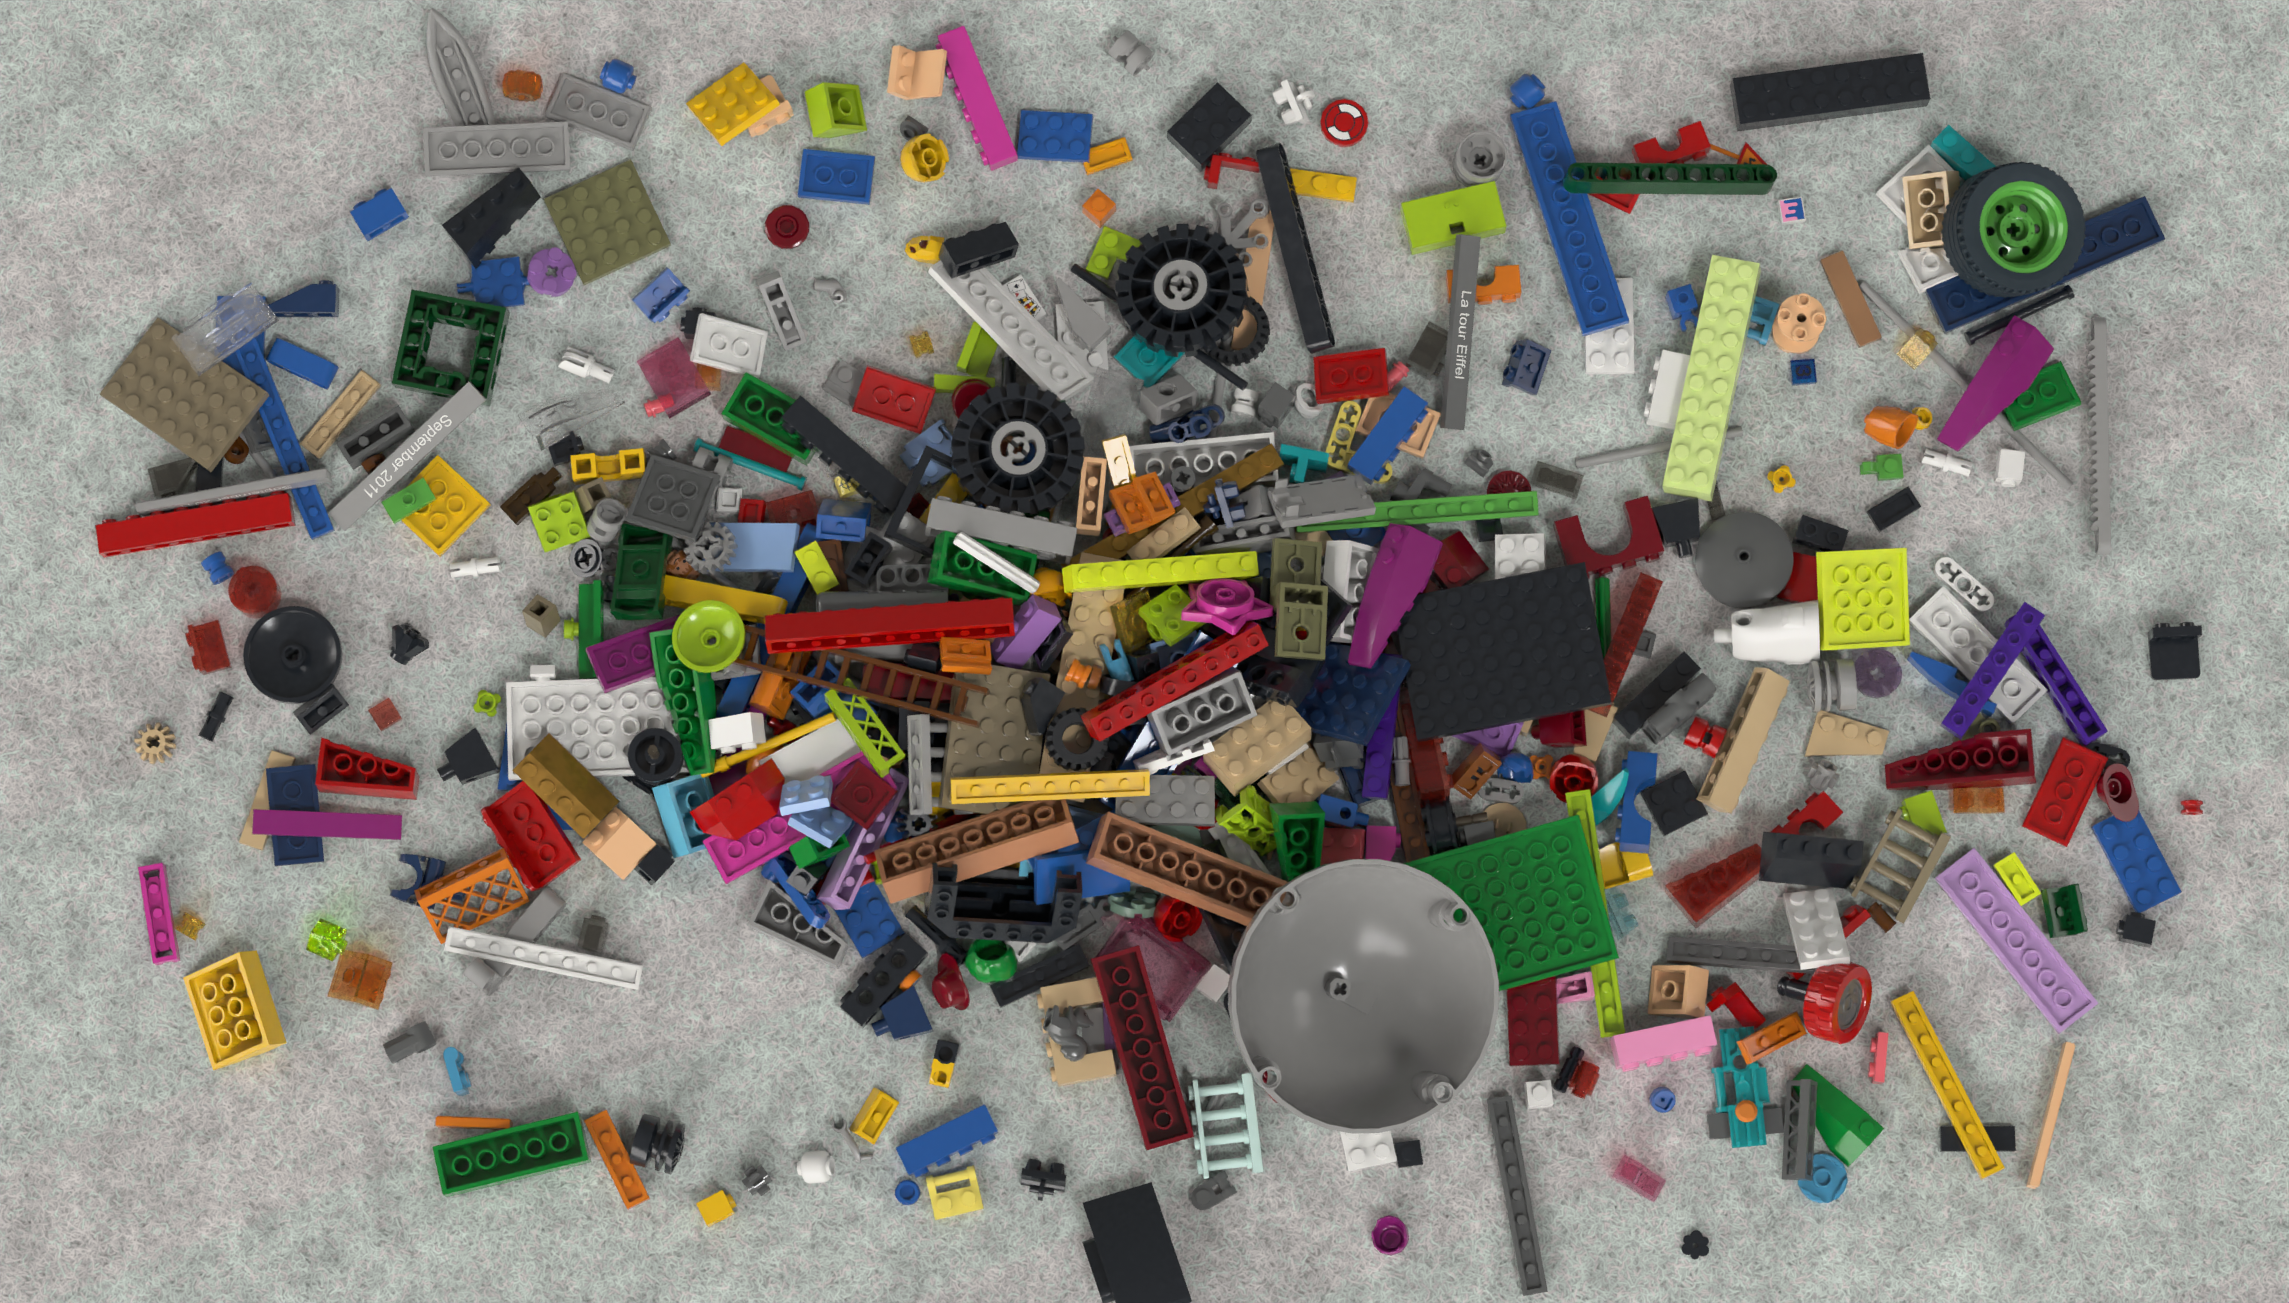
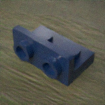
(1526, 366)

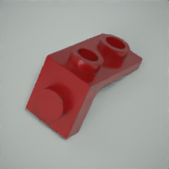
(1225, 160)
(1738, 1004)

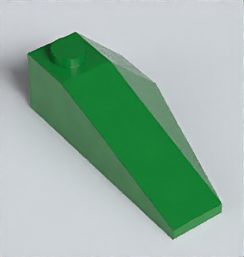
(1840, 1120)

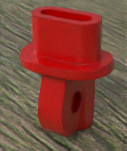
(781, 726)

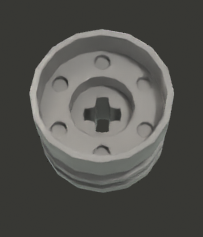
(1475, 147)
(1832, 685)

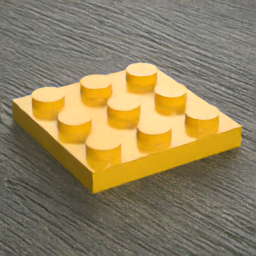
(732, 104)
(451, 513)

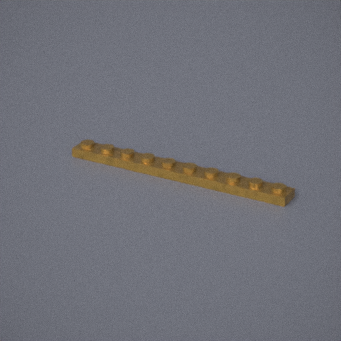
(1244, 473)

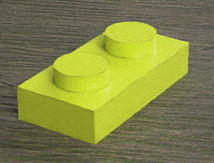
(816, 567)
(2016, 879)

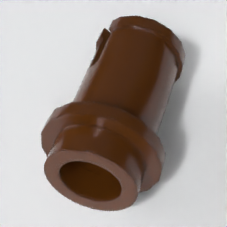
(1881, 917)

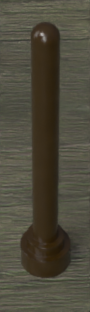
(1207, 528)

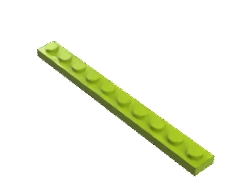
(1603, 974)

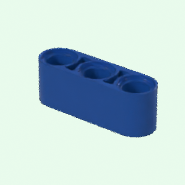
(302, 363)

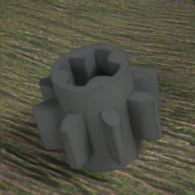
(757, 1180)

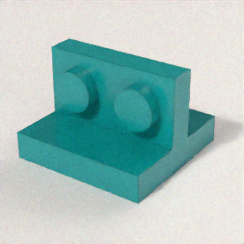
(1301, 460)

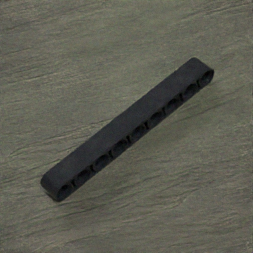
(1295, 248)

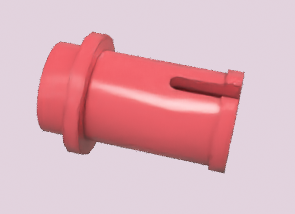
(1396, 374)
(653, 407)

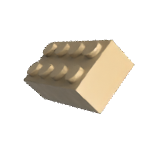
(1257, 745)

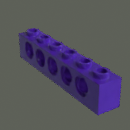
(1992, 670)
(2062, 688)

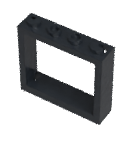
(891, 532)

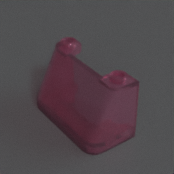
(1171, 966)

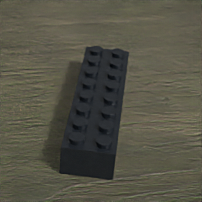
(1830, 92)

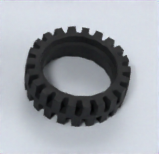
(1255, 347)

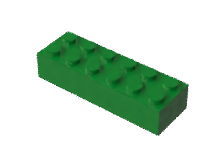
(511, 1154)

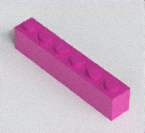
(977, 98)

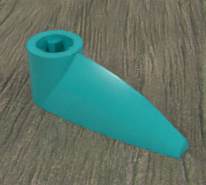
(1609, 796)

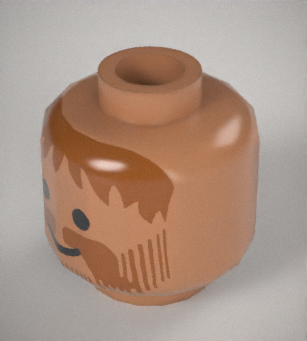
(679, 567)

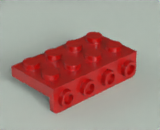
(530, 836)

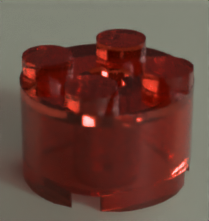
(247, 580)

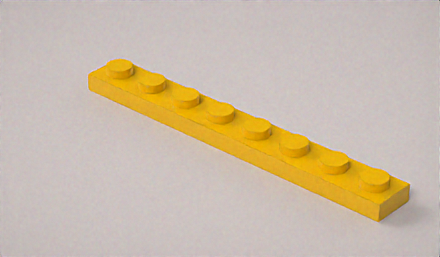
(1050, 786)
(1947, 1085)

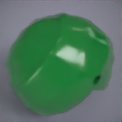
(991, 960)

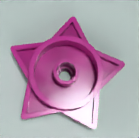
(1224, 604)

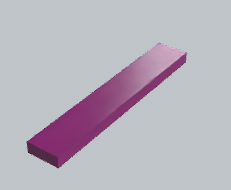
(327, 824)

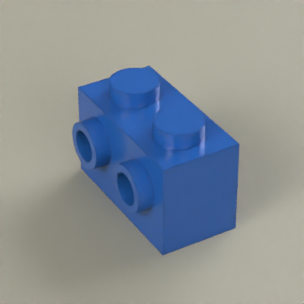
(379, 213)

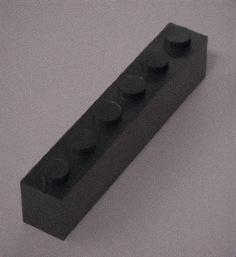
(844, 454)

